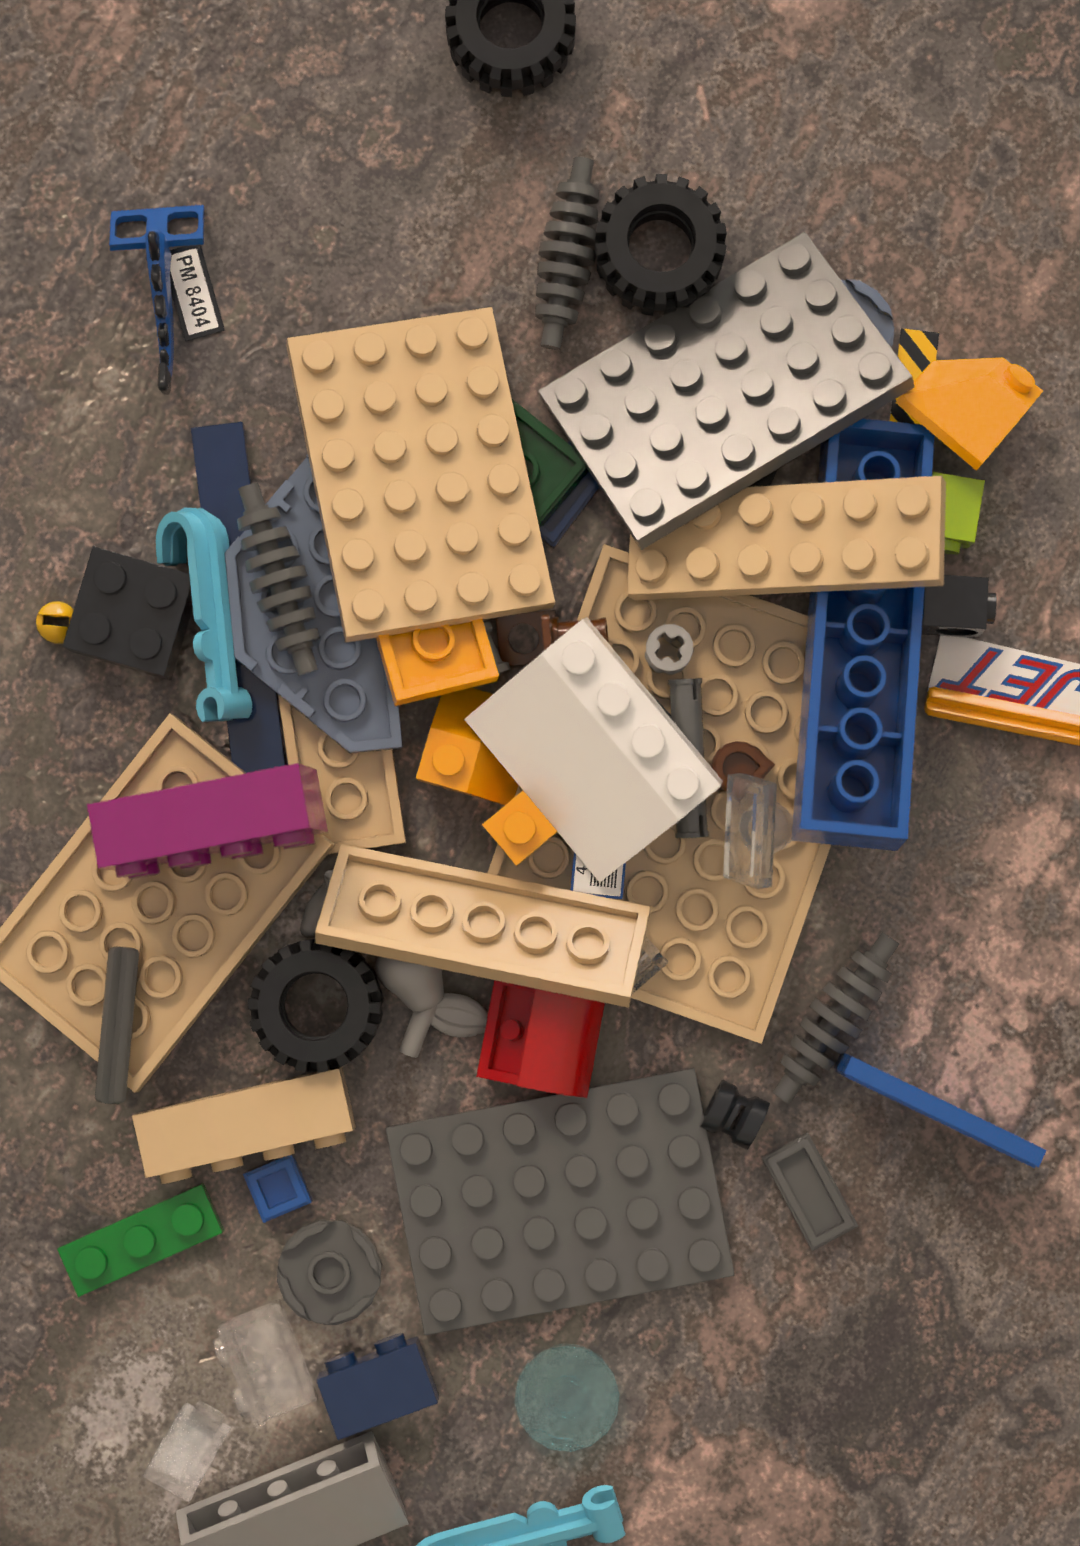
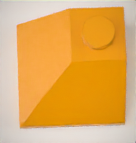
(971, 403)
(458, 757)

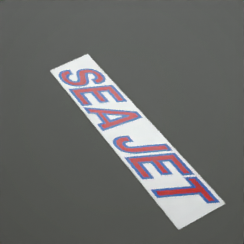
(1006, 674)

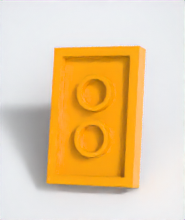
(437, 661)

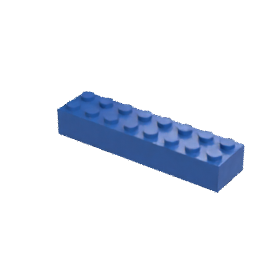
(861, 672)

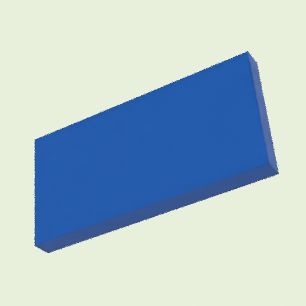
(939, 1110)

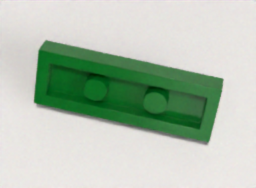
(140, 1239)

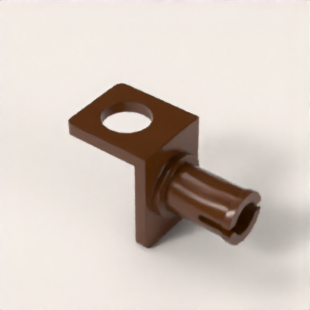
(548, 629)

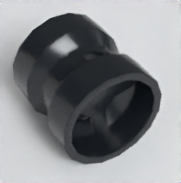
(724, 1108)

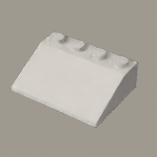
(593, 750)

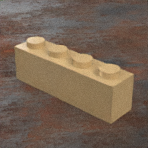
(244, 1123)

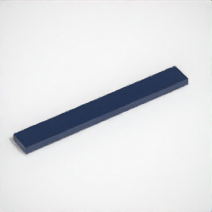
(220, 472)

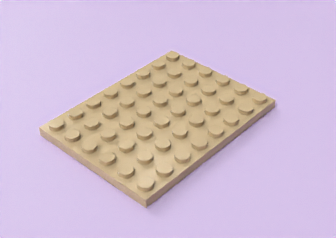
(720, 937)

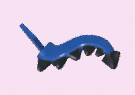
(158, 259)

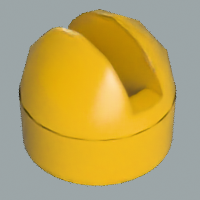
(53, 633)

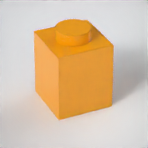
(519, 828)

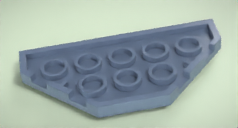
(350, 688)

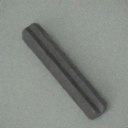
(117, 1025)

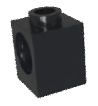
(958, 607)

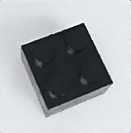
(130, 613)

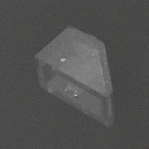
(188, 1450)

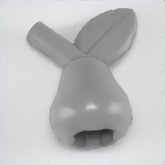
(423, 993)

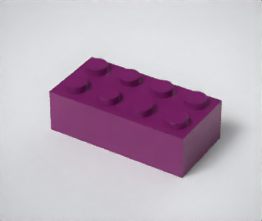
(208, 818)

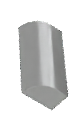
(318, 1501)

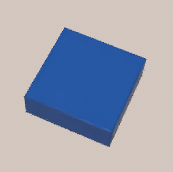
(277, 1187)

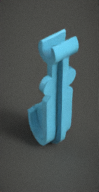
(206, 542)
(544, 1524)

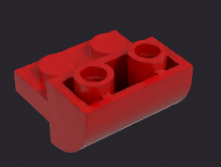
(540, 1039)

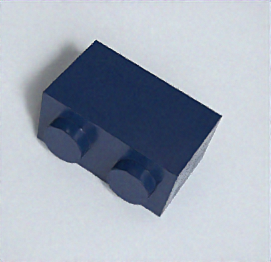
(377, 1385)

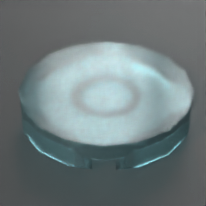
(566, 1397)

